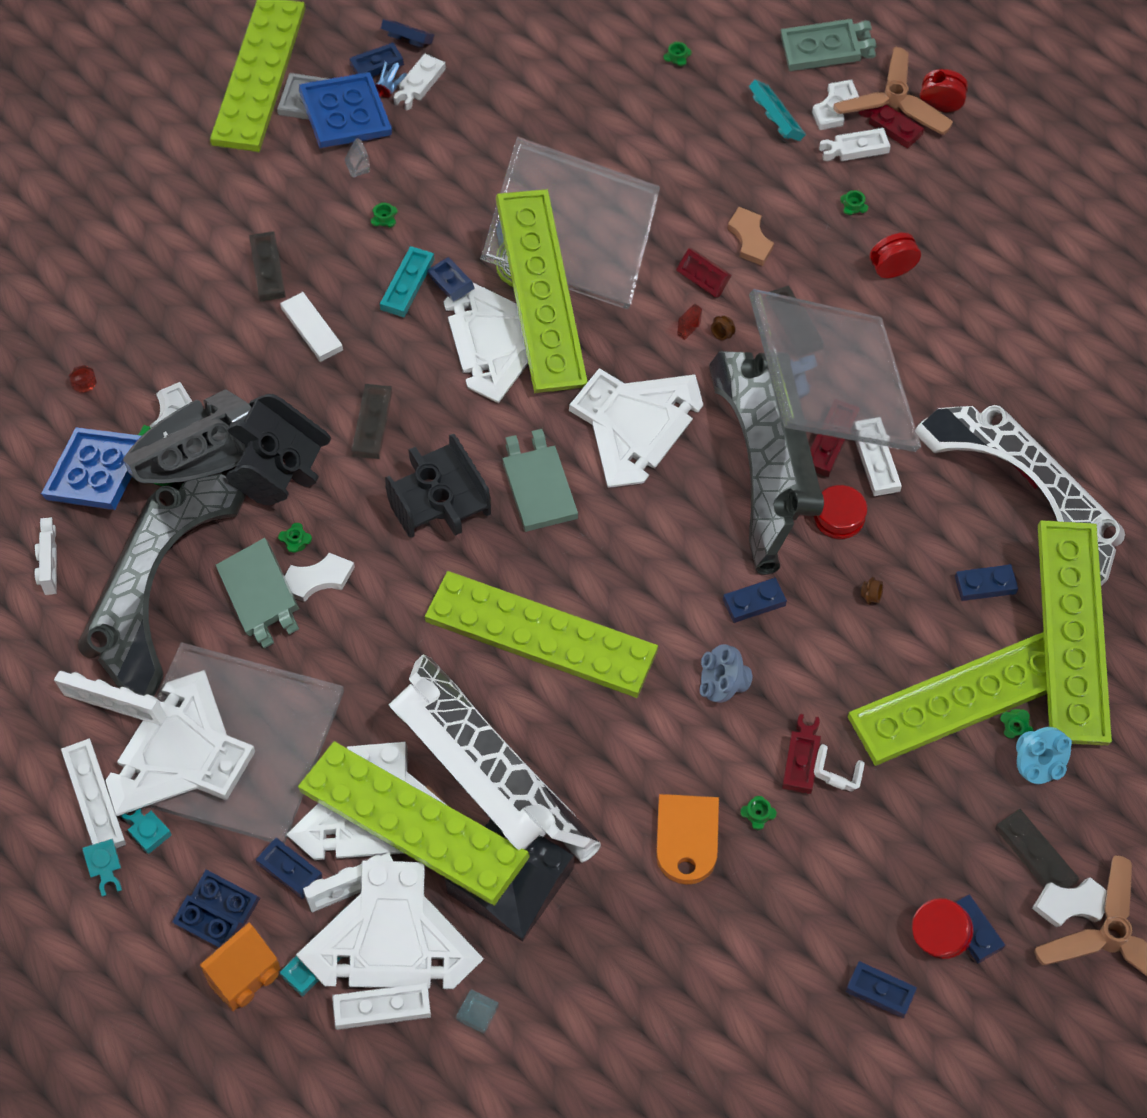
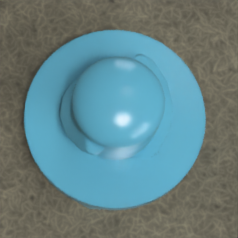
(1043, 755)

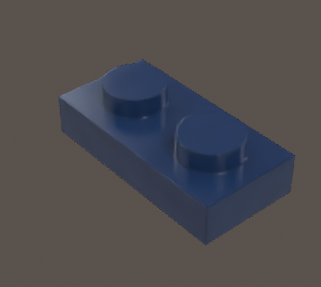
(416, 36)
(374, 60)
(451, 279)
(986, 582)
(754, 600)
(288, 867)
(985, 938)
(881, 989)

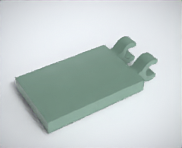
(827, 44)
(538, 484)
(259, 591)

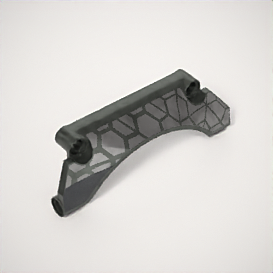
(778, 457)
(122, 610)

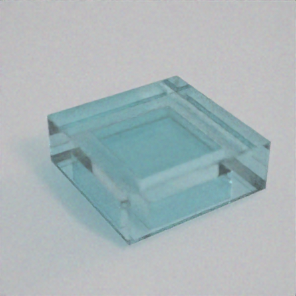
(477, 1011)

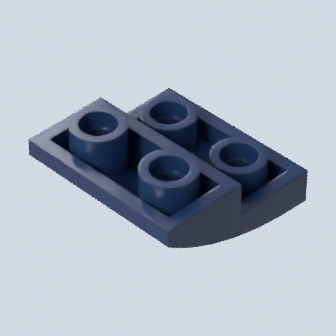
(216, 909)

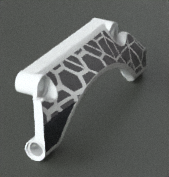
(969, 430)
(486, 763)

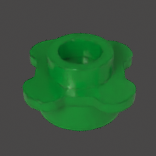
(677, 53)
(854, 202)
(384, 215)
(297, 544)
(1016, 715)
(758, 803)

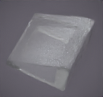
(357, 159)

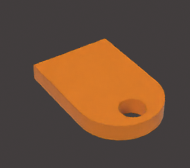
(687, 834)

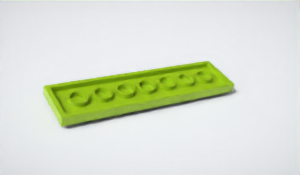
(258, 75)
(541, 291)
(1074, 631)
(542, 634)
(952, 700)
(414, 823)

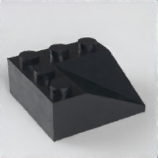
(528, 892)

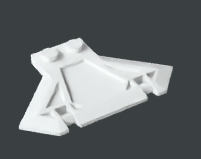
(488, 340)
(635, 421)
(181, 753)
(350, 838)
(390, 935)

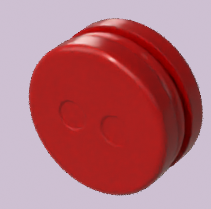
(944, 90)
(895, 255)
(842, 512)
(942, 928)

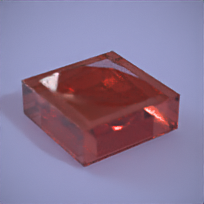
(689, 321)

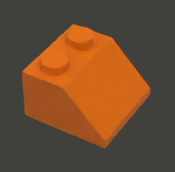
(241, 968)

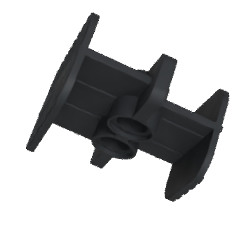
(285, 436)
(454, 481)

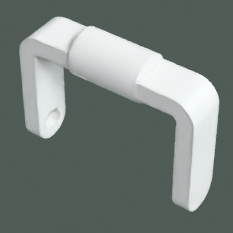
(836, 780)

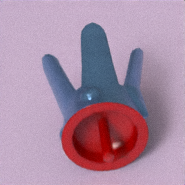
(385, 85)

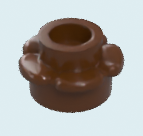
(723, 327)
(872, 590)

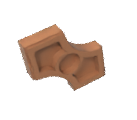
(746, 228)

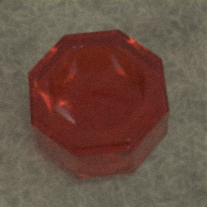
(82, 378)

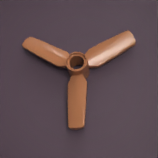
(897, 98)
(1091, 941)

